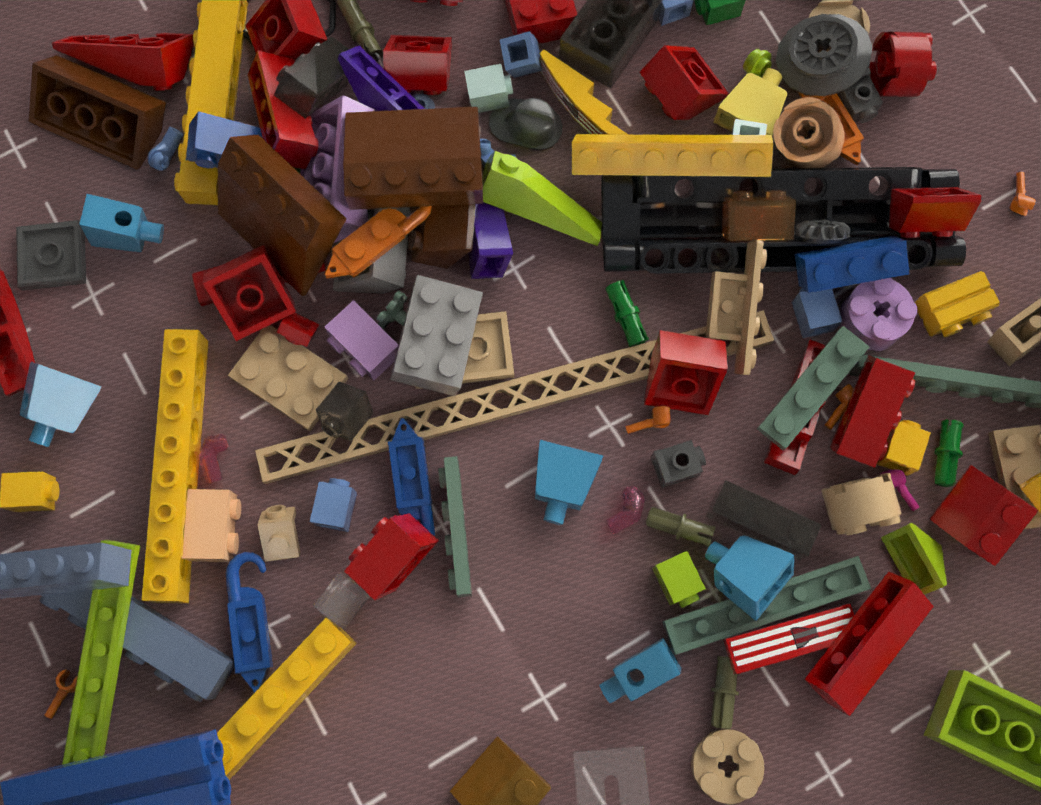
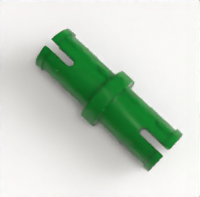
(626, 313)

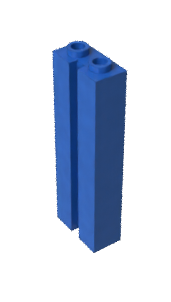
(161, 773)

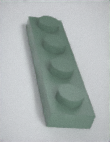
(813, 388)
(455, 542)

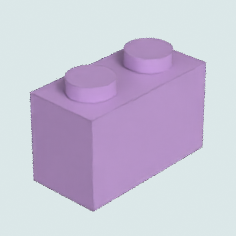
(362, 340)

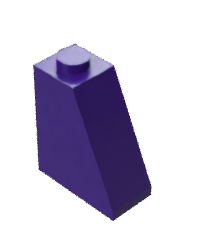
(491, 243)

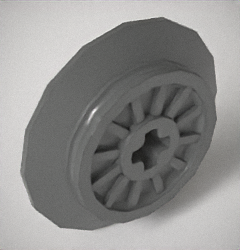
(825, 71)

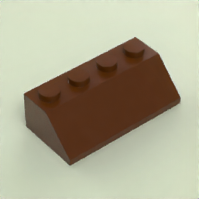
(94, 110)
(443, 235)

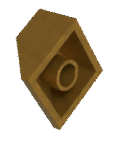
(500, 779)

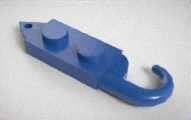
(411, 475)
(248, 623)

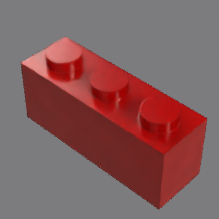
(873, 411)

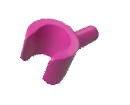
(899, 481)

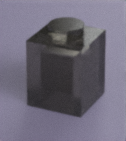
(344, 411)

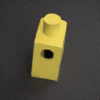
(753, 100)

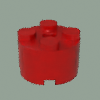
(902, 63)

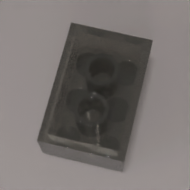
(608, 36)

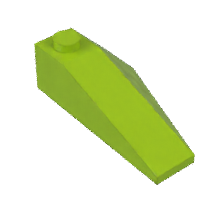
(525, 192)

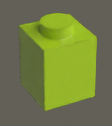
(679, 580)

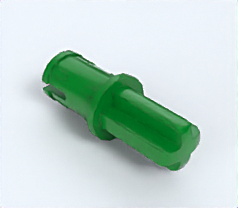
(948, 453)

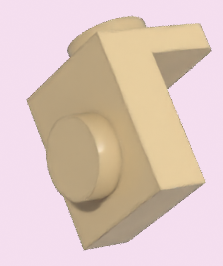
(278, 533)

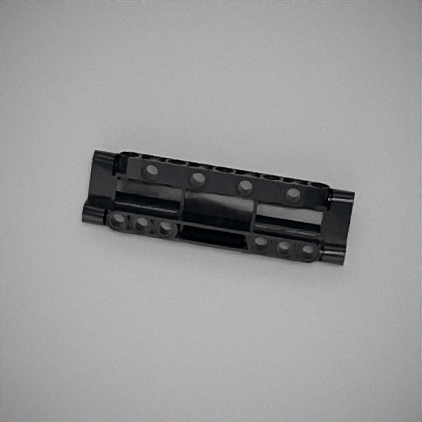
(650, 208)

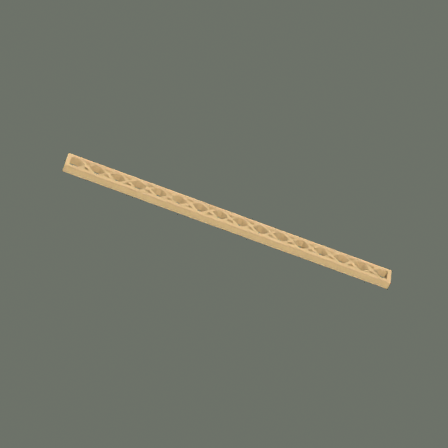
(475, 396)

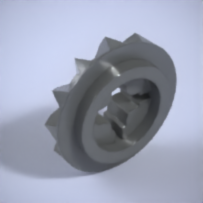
(823, 231)

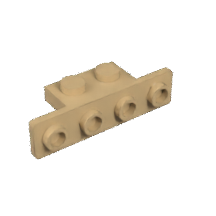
(734, 307)

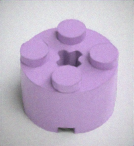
(891, 305)

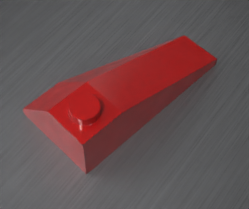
(143, 61)

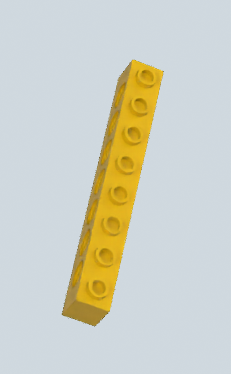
(174, 464)

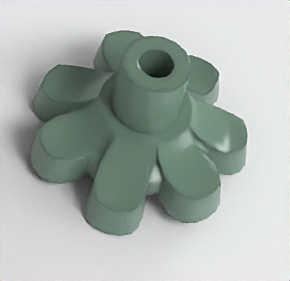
(394, 311)

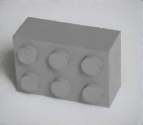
(436, 336)

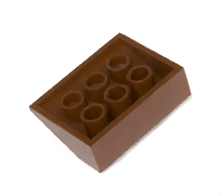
(412, 158)
(276, 209)

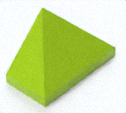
(917, 557)

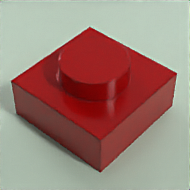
(297, 329)

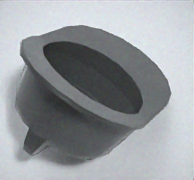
(527, 123)

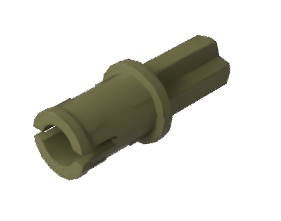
(680, 526)
(724, 694)

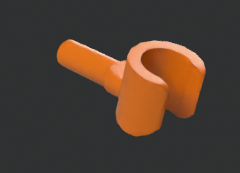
(1021, 202)
(844, 397)
(660, 419)
(61, 693)

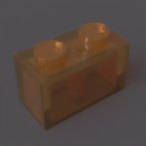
(758, 217)

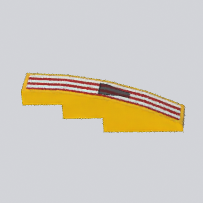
(576, 96)

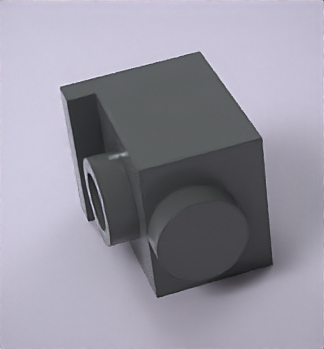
(862, 99)
(669, 471)

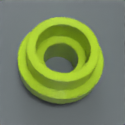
(757, 62)

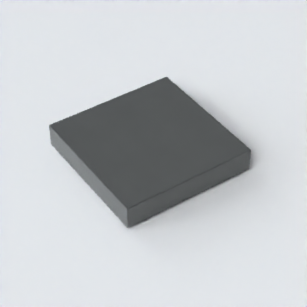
(50, 255)

